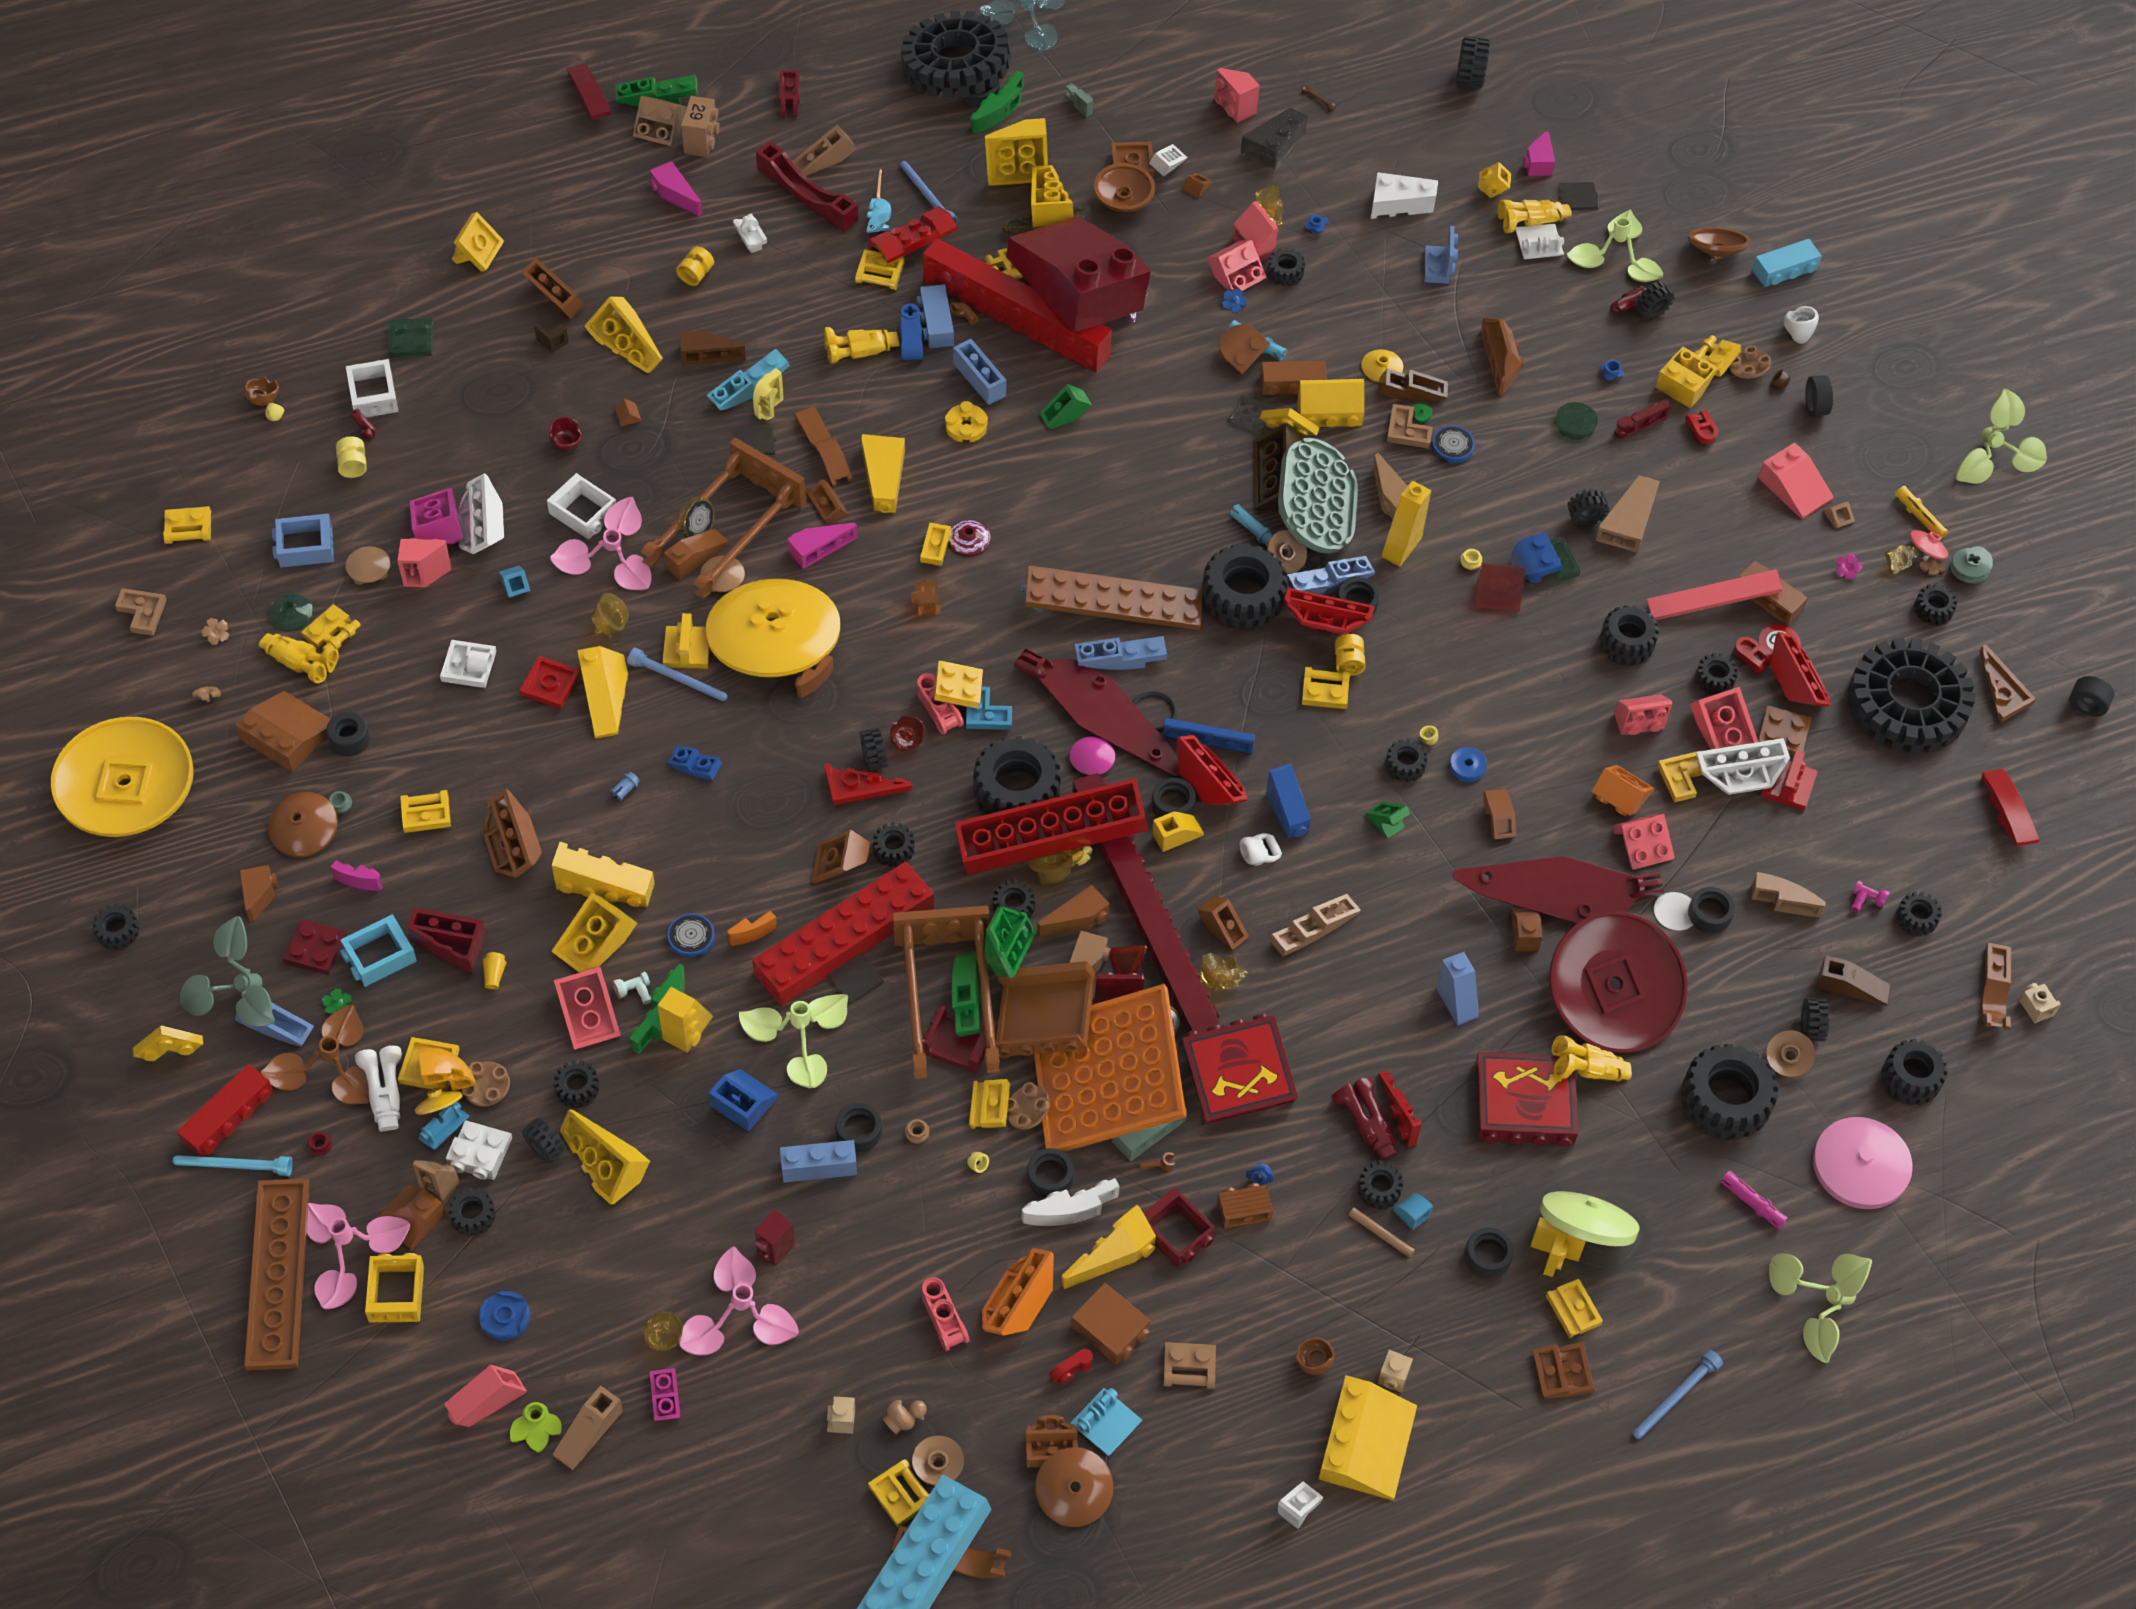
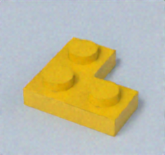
(1278, 417)
(1677, 775)
(167, 1039)

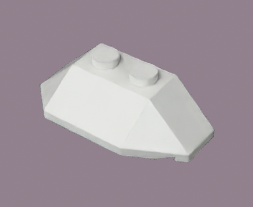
(480, 515)
(1744, 766)

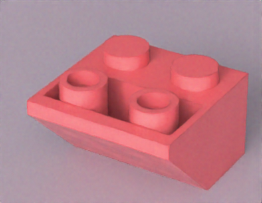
(1236, 93)
(1259, 228)
(1237, 266)
(422, 561)
(1642, 714)

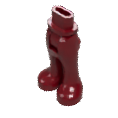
(1373, 1129)

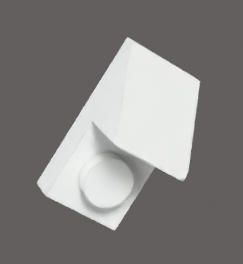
(1299, 1504)

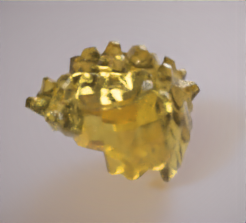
(1269, 200)
(1221, 972)

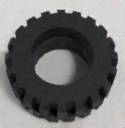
(1250, 564)
(1013, 756)
(1735, 1065)

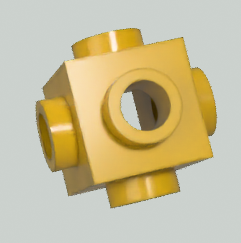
(1494, 180)

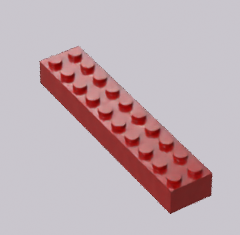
(1012, 304)

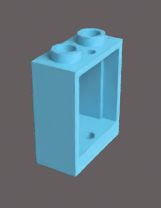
(386, 966)

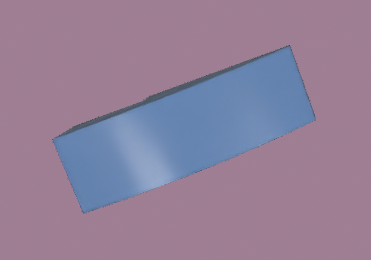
(286, 1027)

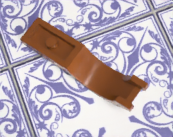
(827, 446)
(1996, 986)
(974, 1562)

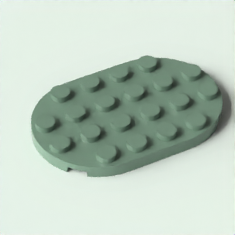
(1318, 495)

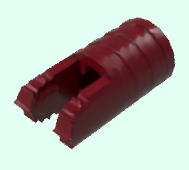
(1627, 301)

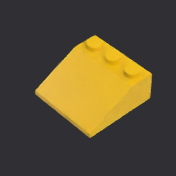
(1014, 152)

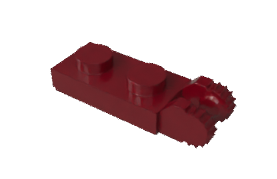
(789, 90)
(1642, 419)

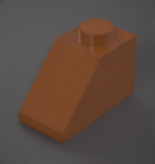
(258, 889)
(1223, 921)
(1526, 929)

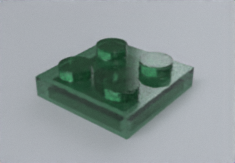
(410, 338)

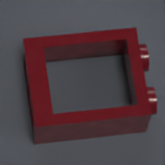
(1163, 1207)

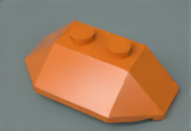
(1019, 1294)

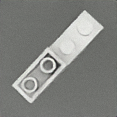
(1063, 1210)

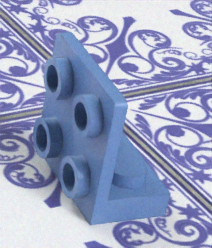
(1440, 260)

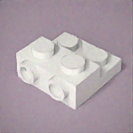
(478, 1150)

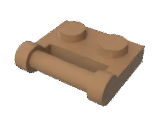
(1189, 1358)

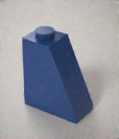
(1288, 801)

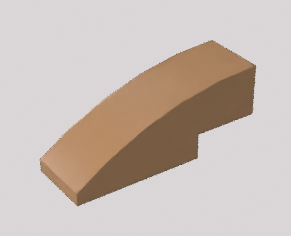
(1786, 895)

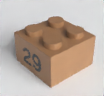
(700, 126)

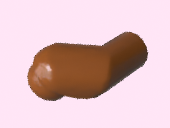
(963, 310)

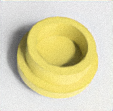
(1471, 559)

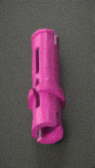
(1752, 1198)

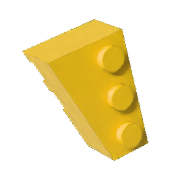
(682, 1019)

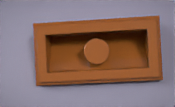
(827, 502)

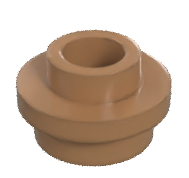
(914, 1125)

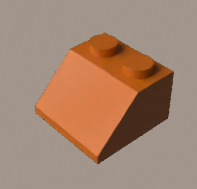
(1622, 790)

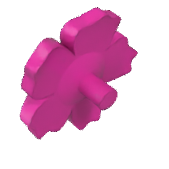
(1848, 566)

